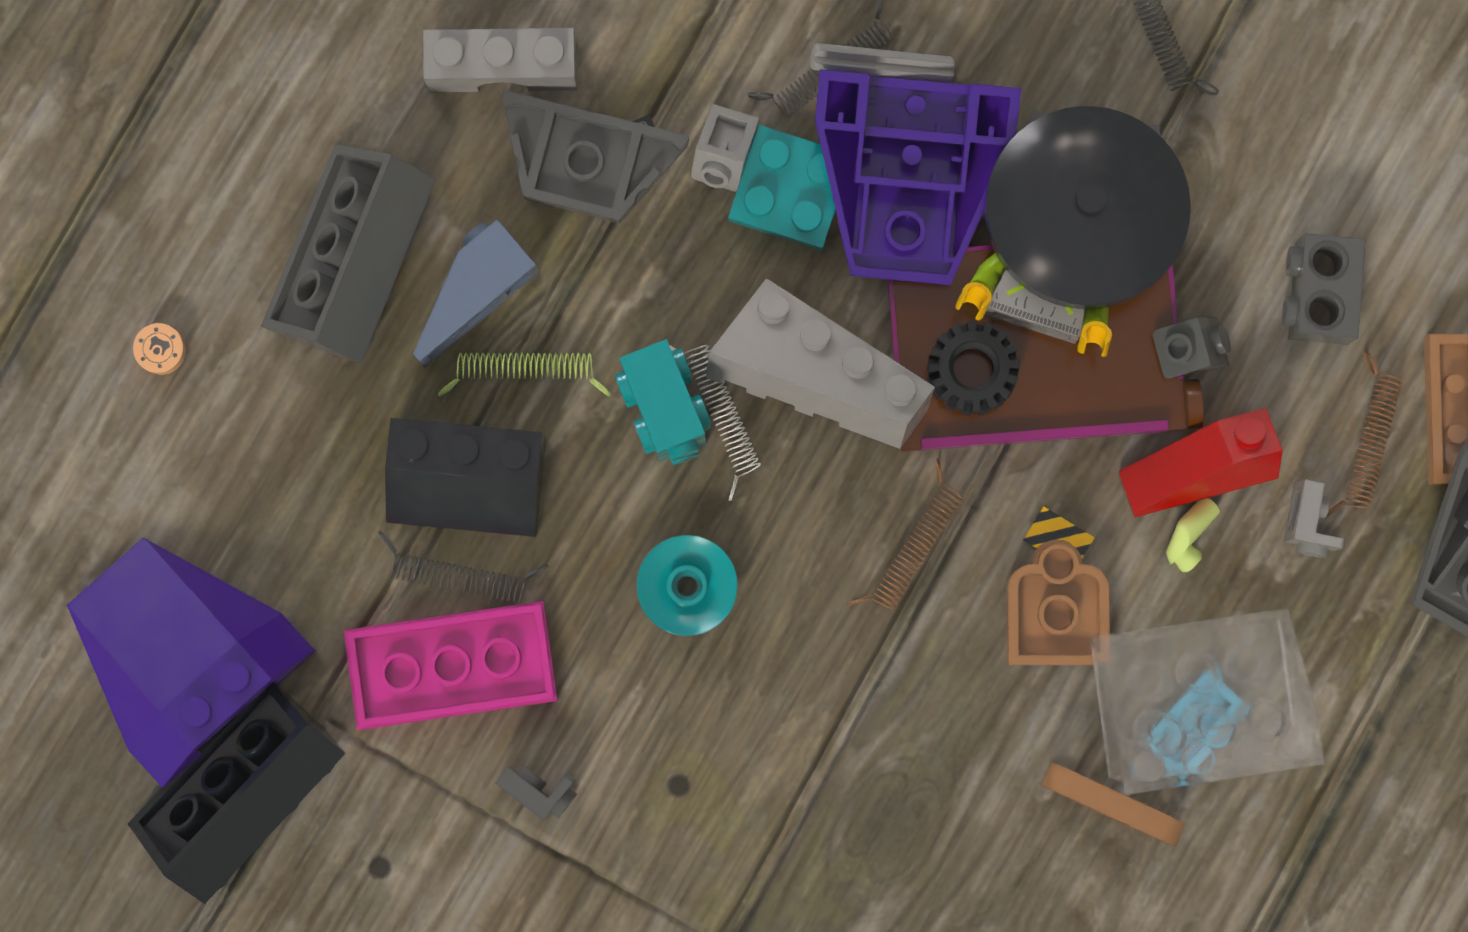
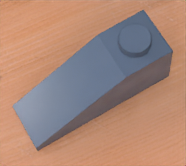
(479, 281)

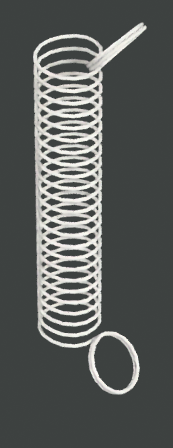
(731, 418)

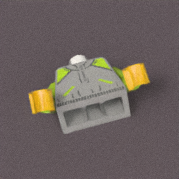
(1005, 299)

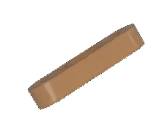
(1113, 804)

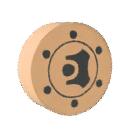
(159, 349)

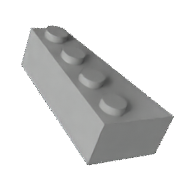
(819, 367)

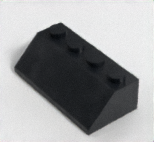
(235, 792)

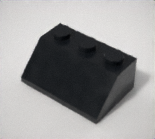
(464, 477)

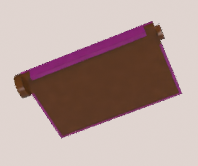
(1057, 387)

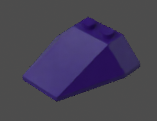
(910, 168)
(178, 653)

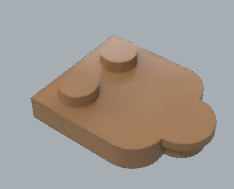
(1055, 608)

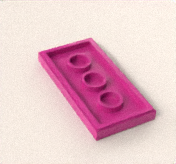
(450, 665)

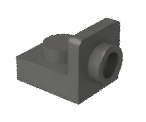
(528, 787)

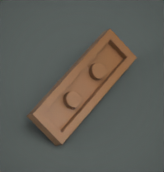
(1445, 402)

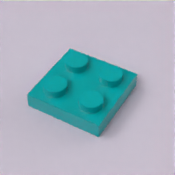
(785, 189)

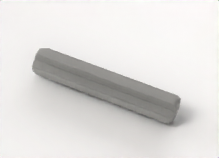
(882, 62)

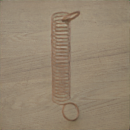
(939, 473)
(1339, 505)

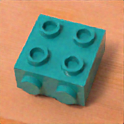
(670, 418)

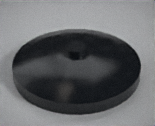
(1087, 207)

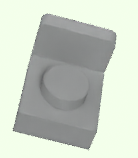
(723, 148)
(1306, 512)

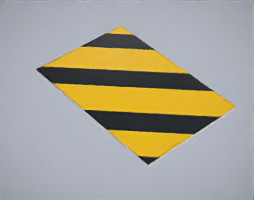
(1053, 527)

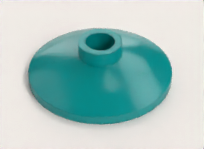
(682, 558)

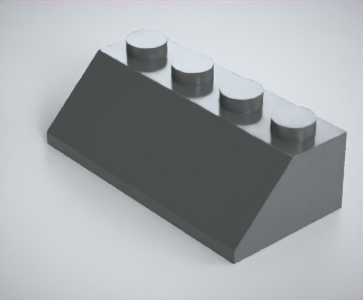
(349, 251)

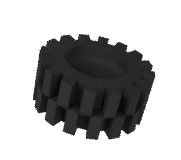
(980, 338)

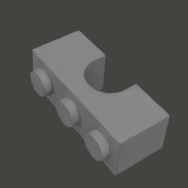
(525, 56)

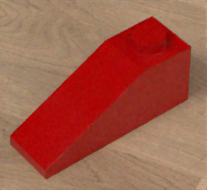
(1205, 464)

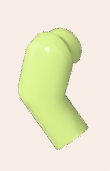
(1187, 531)

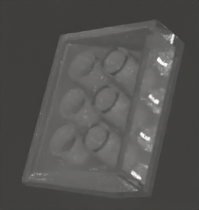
(1204, 702)

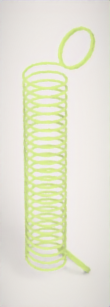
(448, 387)

